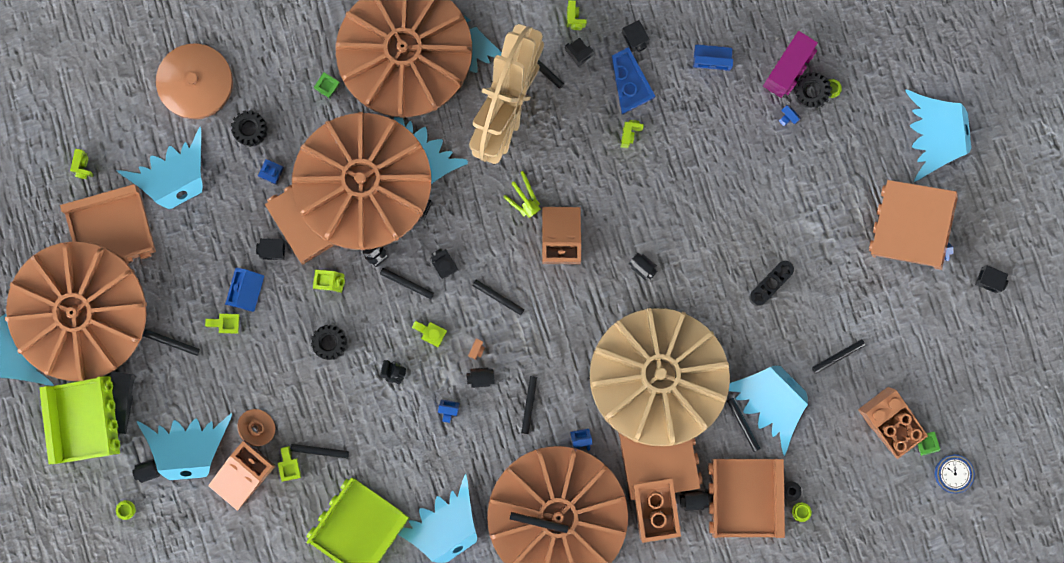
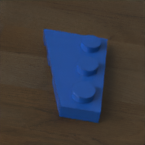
(630, 81)

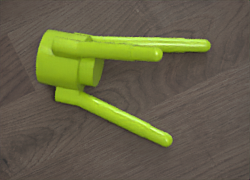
(529, 207)

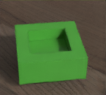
(326, 85)
(929, 444)

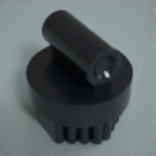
(375, 256)
(392, 372)

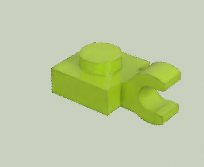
(227, 323)
(432, 334)
(289, 468)

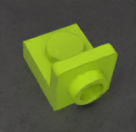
(572, 13)
(627, 135)
(80, 161)
(328, 280)

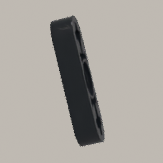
(766, 297)

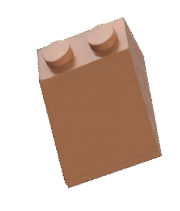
(656, 510)

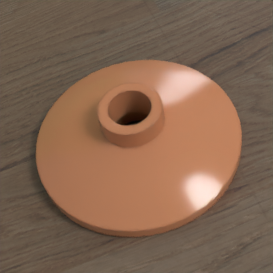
(261, 422)

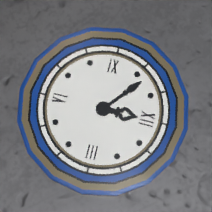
(954, 474)

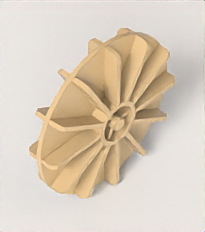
(511, 79)
(659, 377)

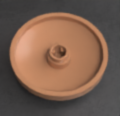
(194, 81)

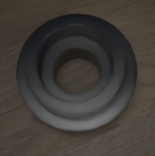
(798, 491)

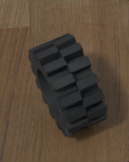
(803, 84)
(240, 120)
(317, 342)

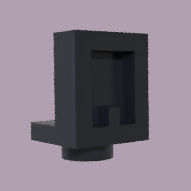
(443, 263)

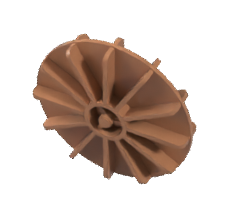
(404, 54)
(361, 181)
(76, 311)
(561, 488)

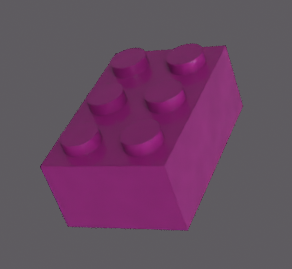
(791, 65)

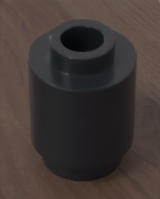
(643, 266)
(480, 377)
(145, 471)
(694, 500)

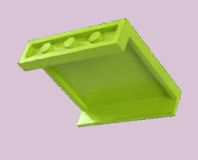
(79, 420)
(357, 525)

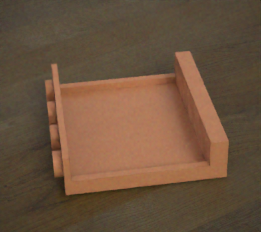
(113, 222)
(914, 223)
(298, 234)
(655, 463)
(747, 498)

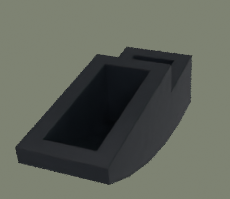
(123, 398)

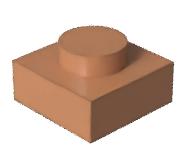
(477, 349)

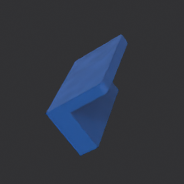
(712, 57)
(244, 289)

